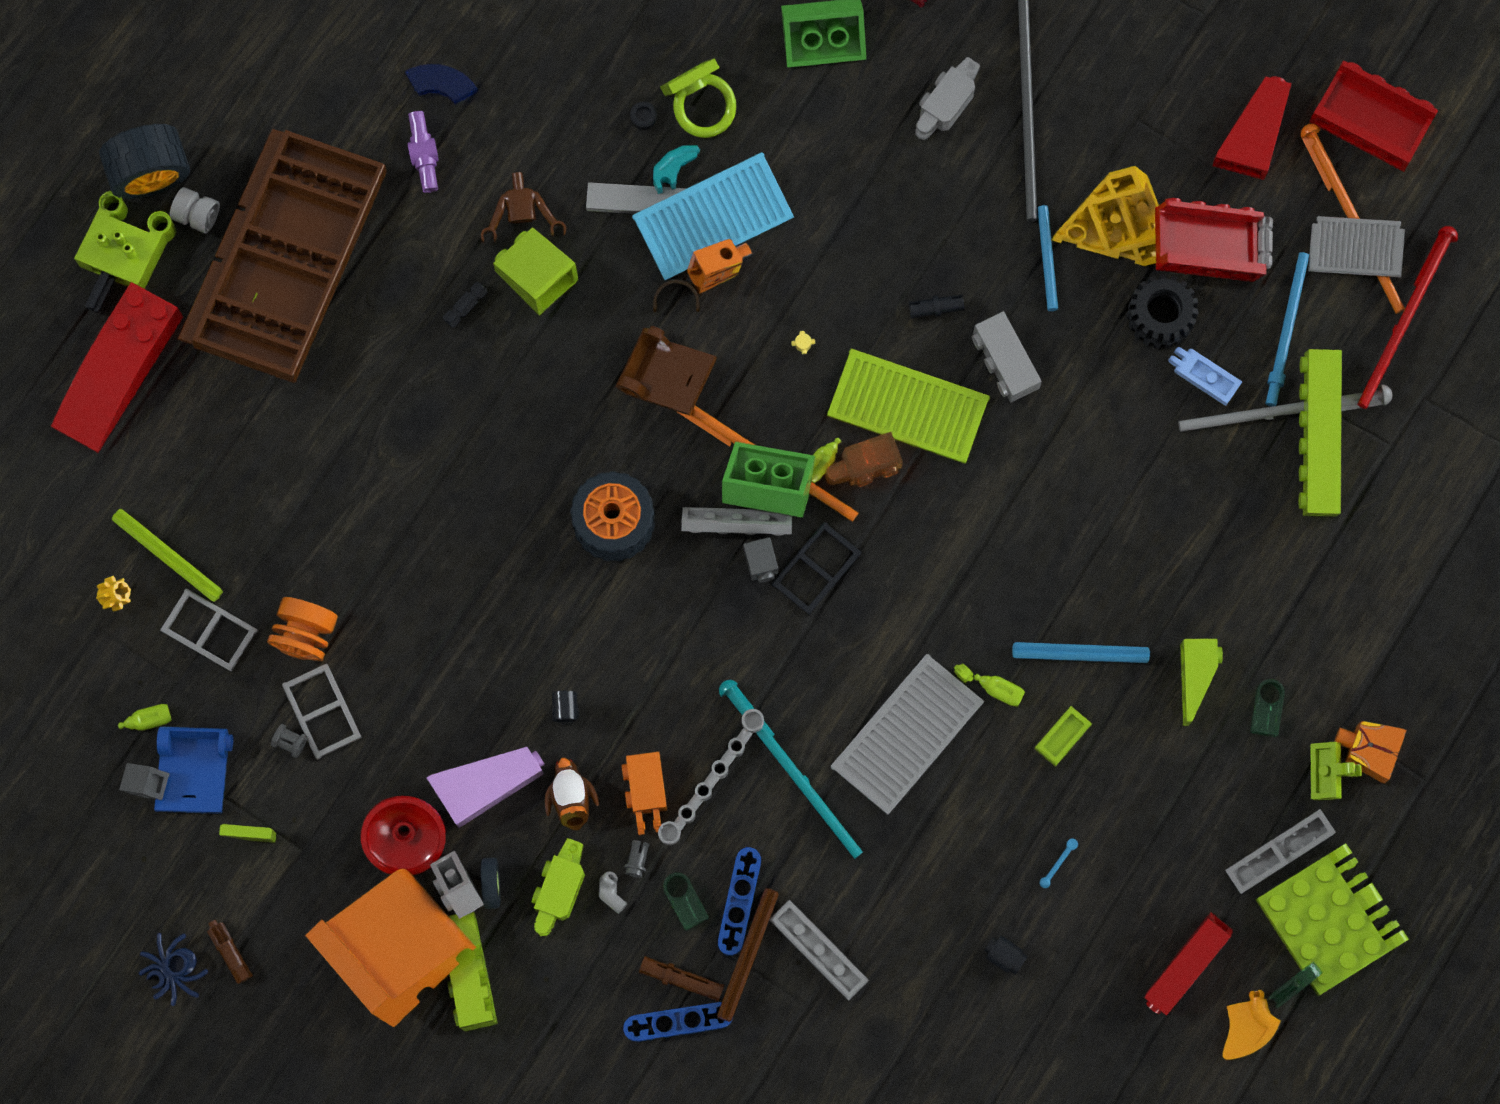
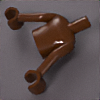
(520, 208)

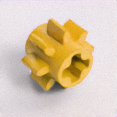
(113, 593)

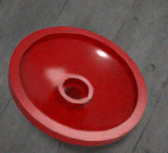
(411, 850)

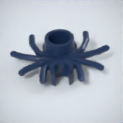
(172, 968)

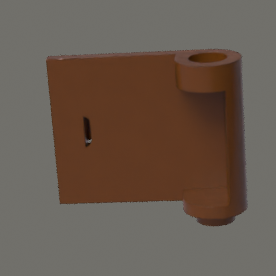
(665, 372)

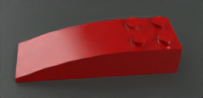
(116, 366)

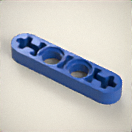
(737, 901)
(677, 1017)

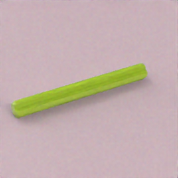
(167, 555)

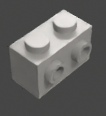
(456, 885)

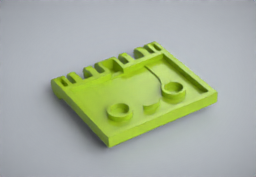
(1327, 922)

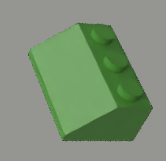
(824, 32)
(768, 479)

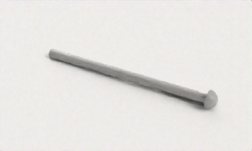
(1348, 402)

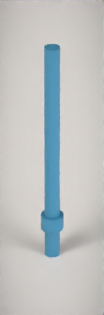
(1276, 377)

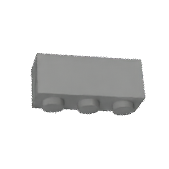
(1006, 357)

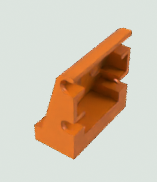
(391, 945)

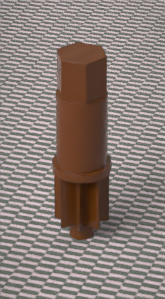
(225, 945)

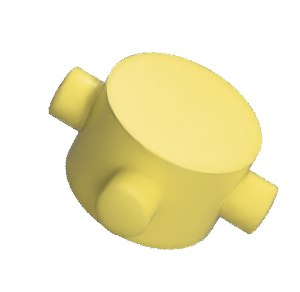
(803, 342)

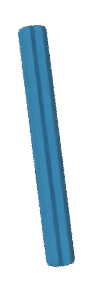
(1081, 652)

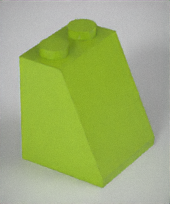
(536, 270)

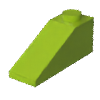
(1198, 667)

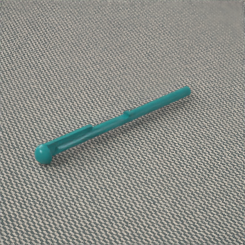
(730, 689)

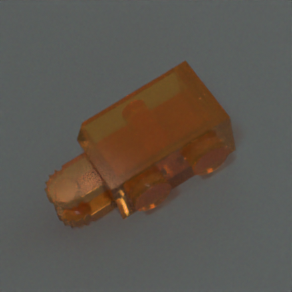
(866, 461)

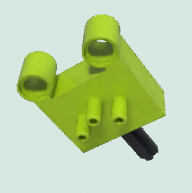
(121, 250)

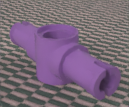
(423, 151)

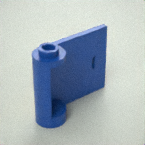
(195, 768)

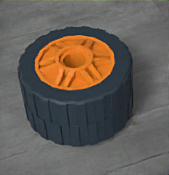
(610, 495)

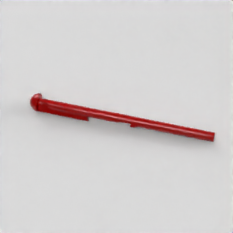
(1445, 236)

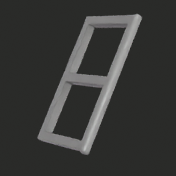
(198, 646)
(303, 719)

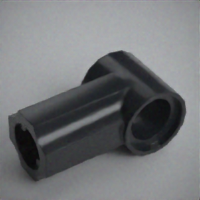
(565, 707)

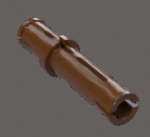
(671, 975)

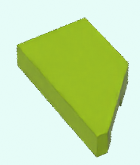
(248, 833)

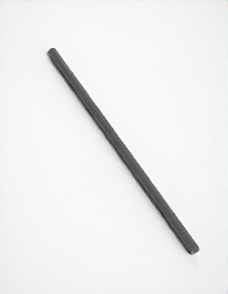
(1027, 108)

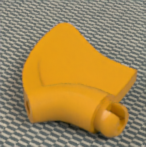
(1250, 1026)

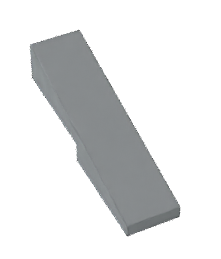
(1280, 851)

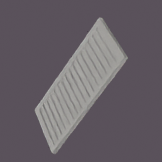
(907, 734)

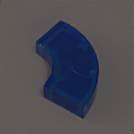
(442, 80)

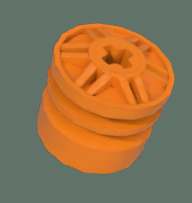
(302, 629)

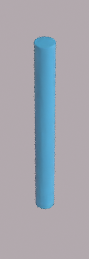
(1047, 256)

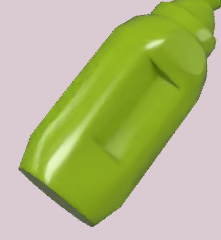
(824, 458)
(1001, 689)
(147, 718)

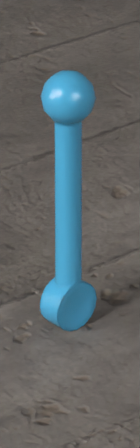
(1071, 845)

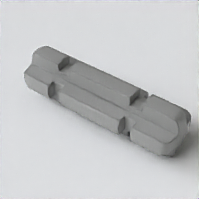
(1265, 241)

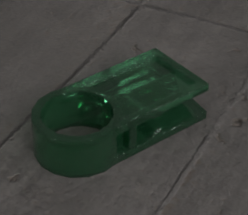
(1267, 715)
(688, 907)
(1295, 984)

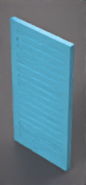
(723, 207)

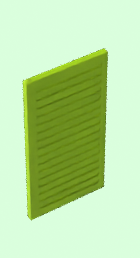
(908, 404)

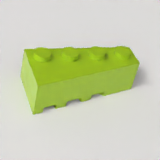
(470, 981)

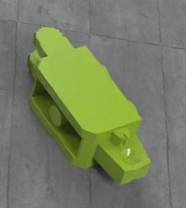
(559, 888)

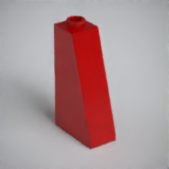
(1254, 135)
(1188, 964)

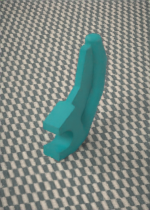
(668, 167)

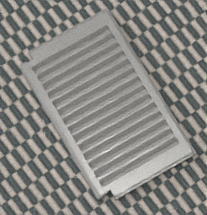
(1356, 246)

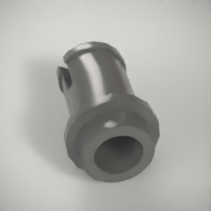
(637, 859)

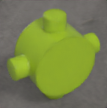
(963, 673)

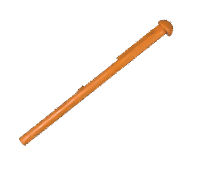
(1332, 181)
(729, 436)

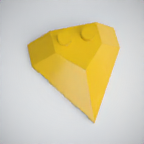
(1116, 218)

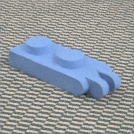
(1205, 375)

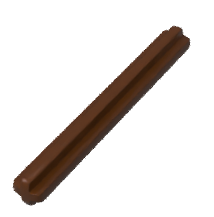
(747, 955)

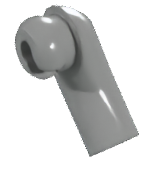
(608, 892)

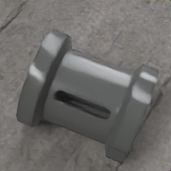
(282, 734)

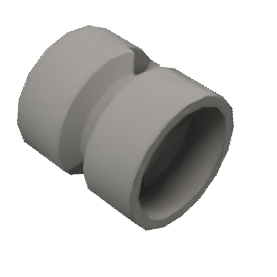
(190, 208)

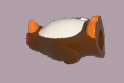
(570, 795)

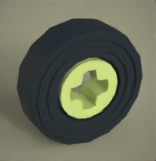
(490, 883)

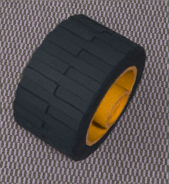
(144, 161)

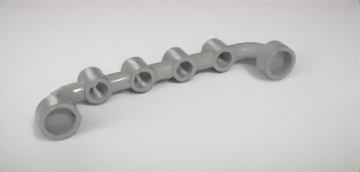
(670, 832)

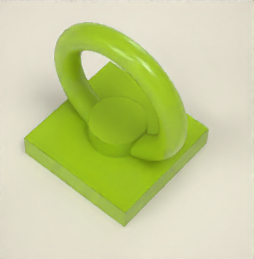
(693, 81)

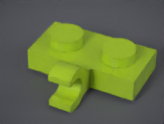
(1328, 769)

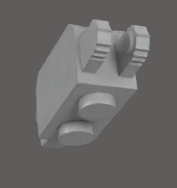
(948, 99)

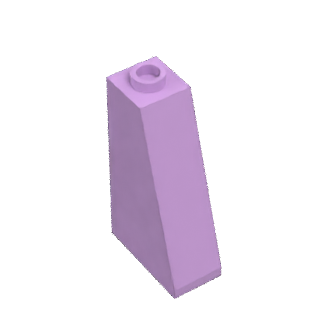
(483, 784)

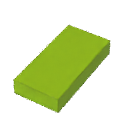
(1063, 736)

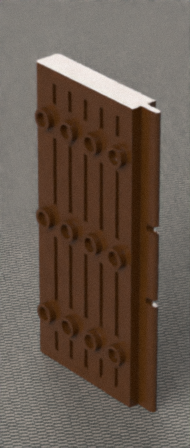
(287, 247)

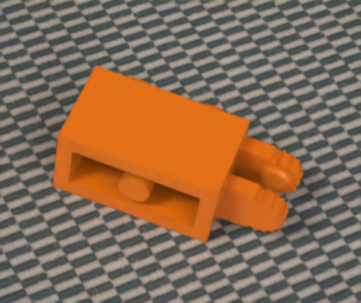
(646, 787)

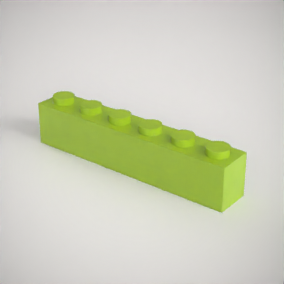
(1321, 433)

